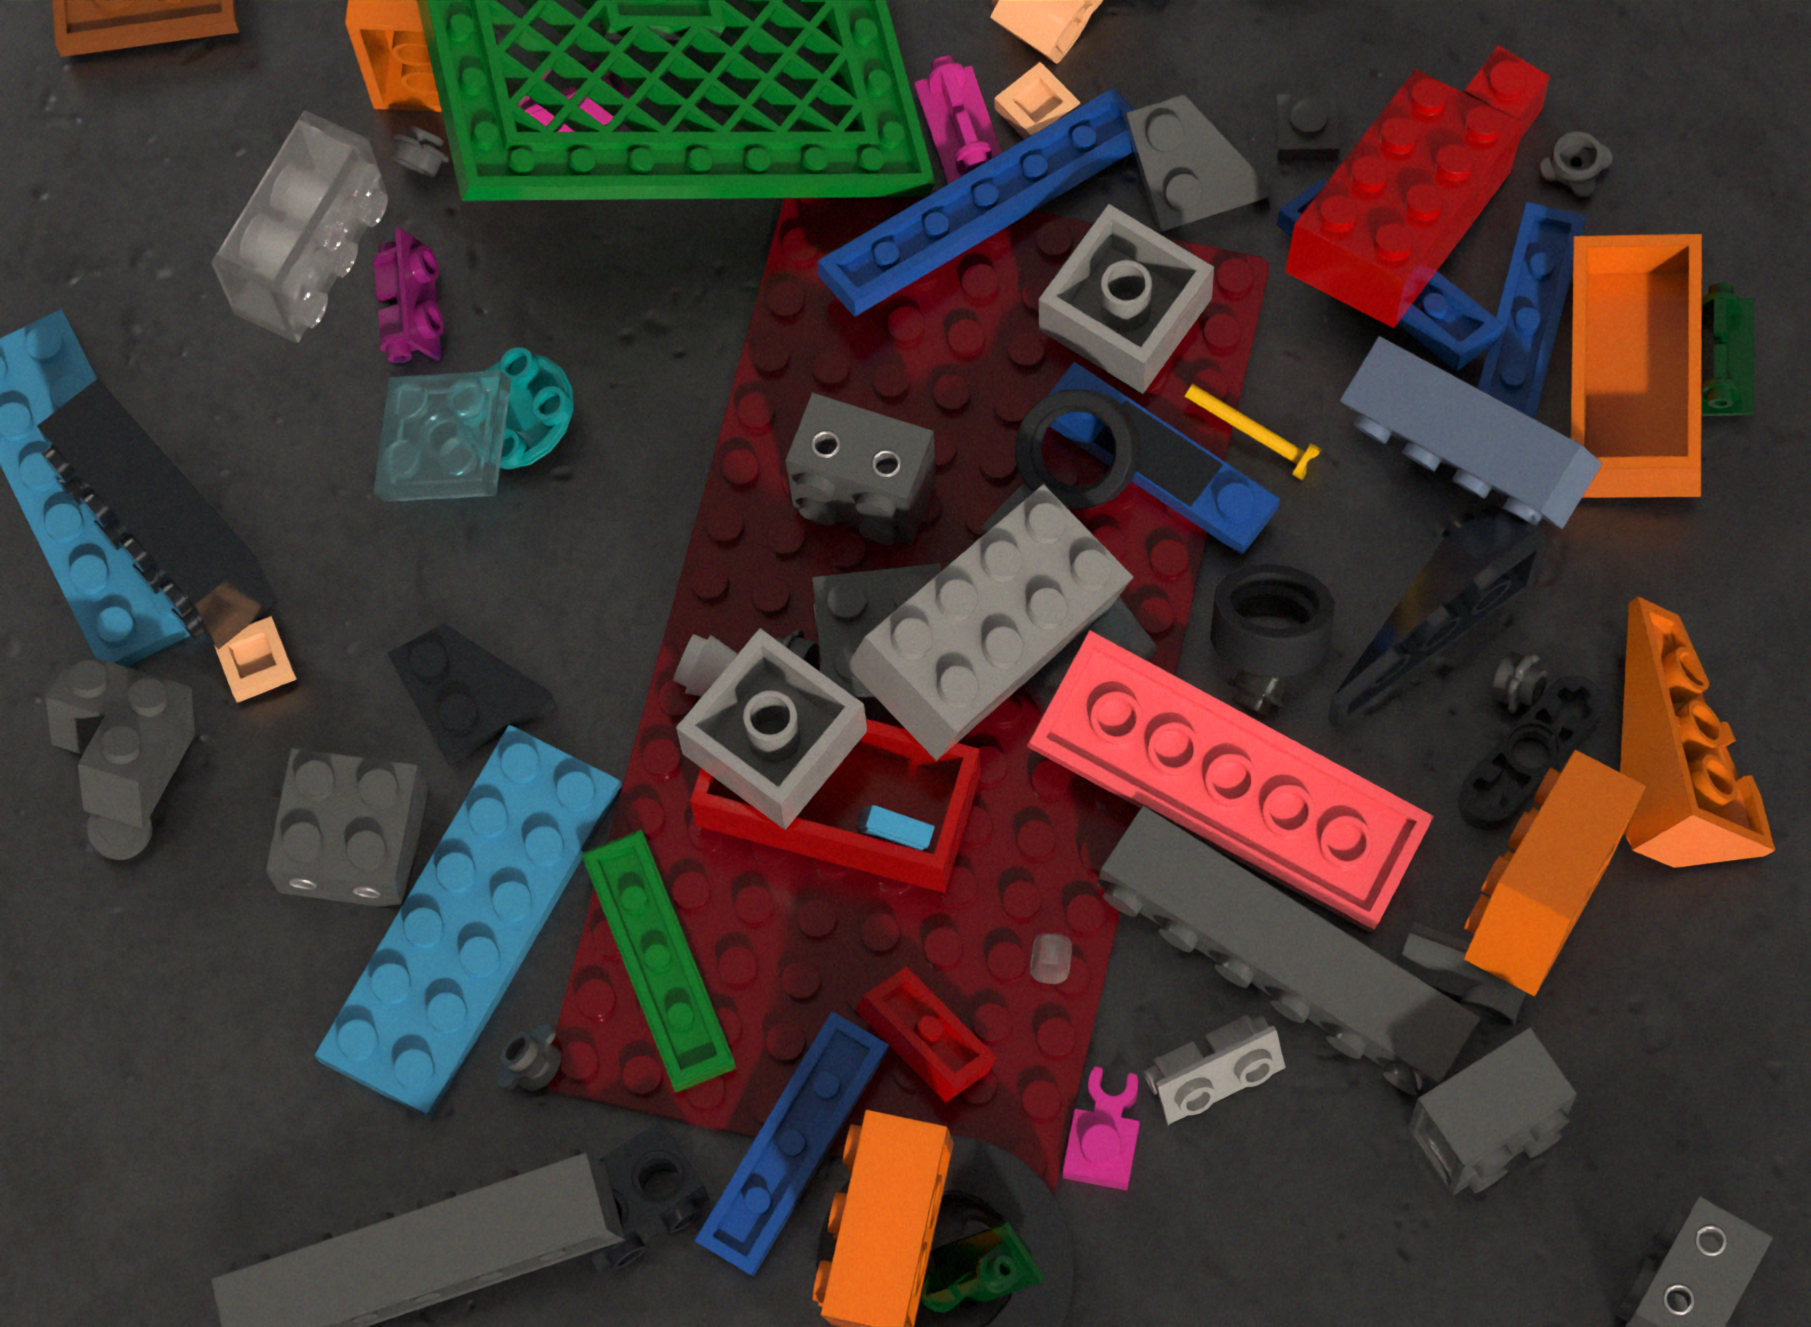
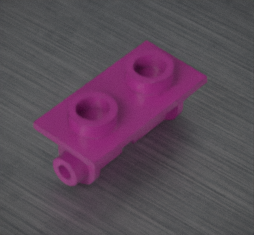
(407, 273)

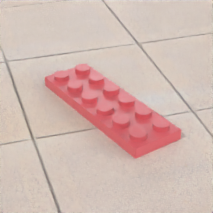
(1230, 781)

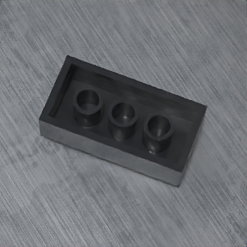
(155, 516)

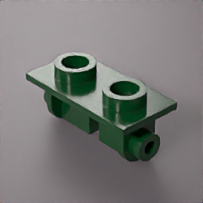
(1727, 352)
(979, 1269)

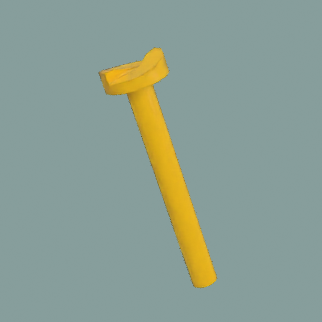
(1255, 430)

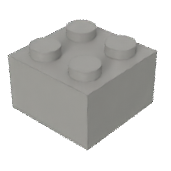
(1125, 298)
(772, 728)

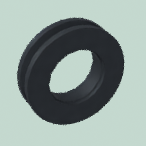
(1015, 1195)

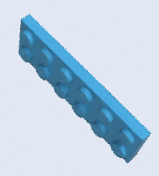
(113, 606)
(469, 922)

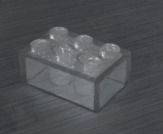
(301, 227)

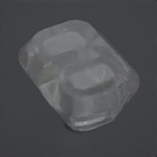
(1051, 958)

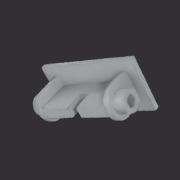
(1242, 1057)

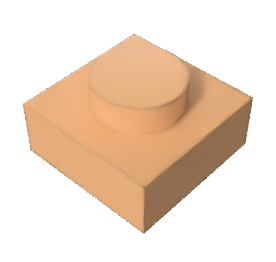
(1035, 101)
(255, 660)

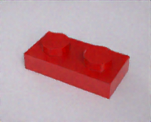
(926, 1034)

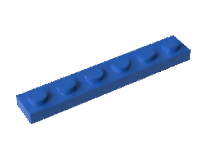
(978, 204)

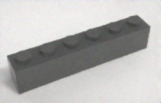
(1285, 952)
(428, 1253)

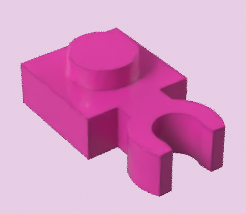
(1102, 1141)

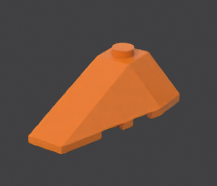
(1677, 748)

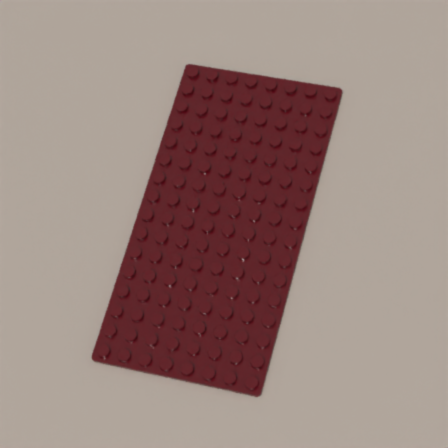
(804, 936)

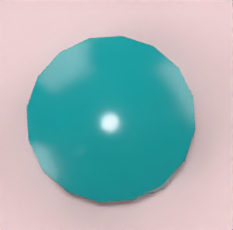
(537, 407)

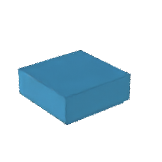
(893, 827)

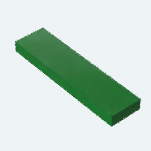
(658, 961)

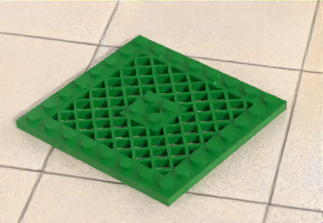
(513, 156)

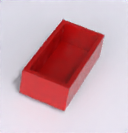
(1403, 198)
(881, 770)

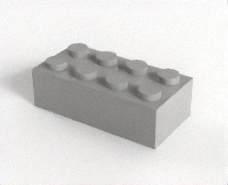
(989, 621)

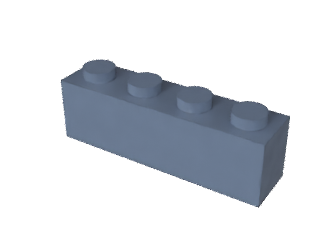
(1470, 433)

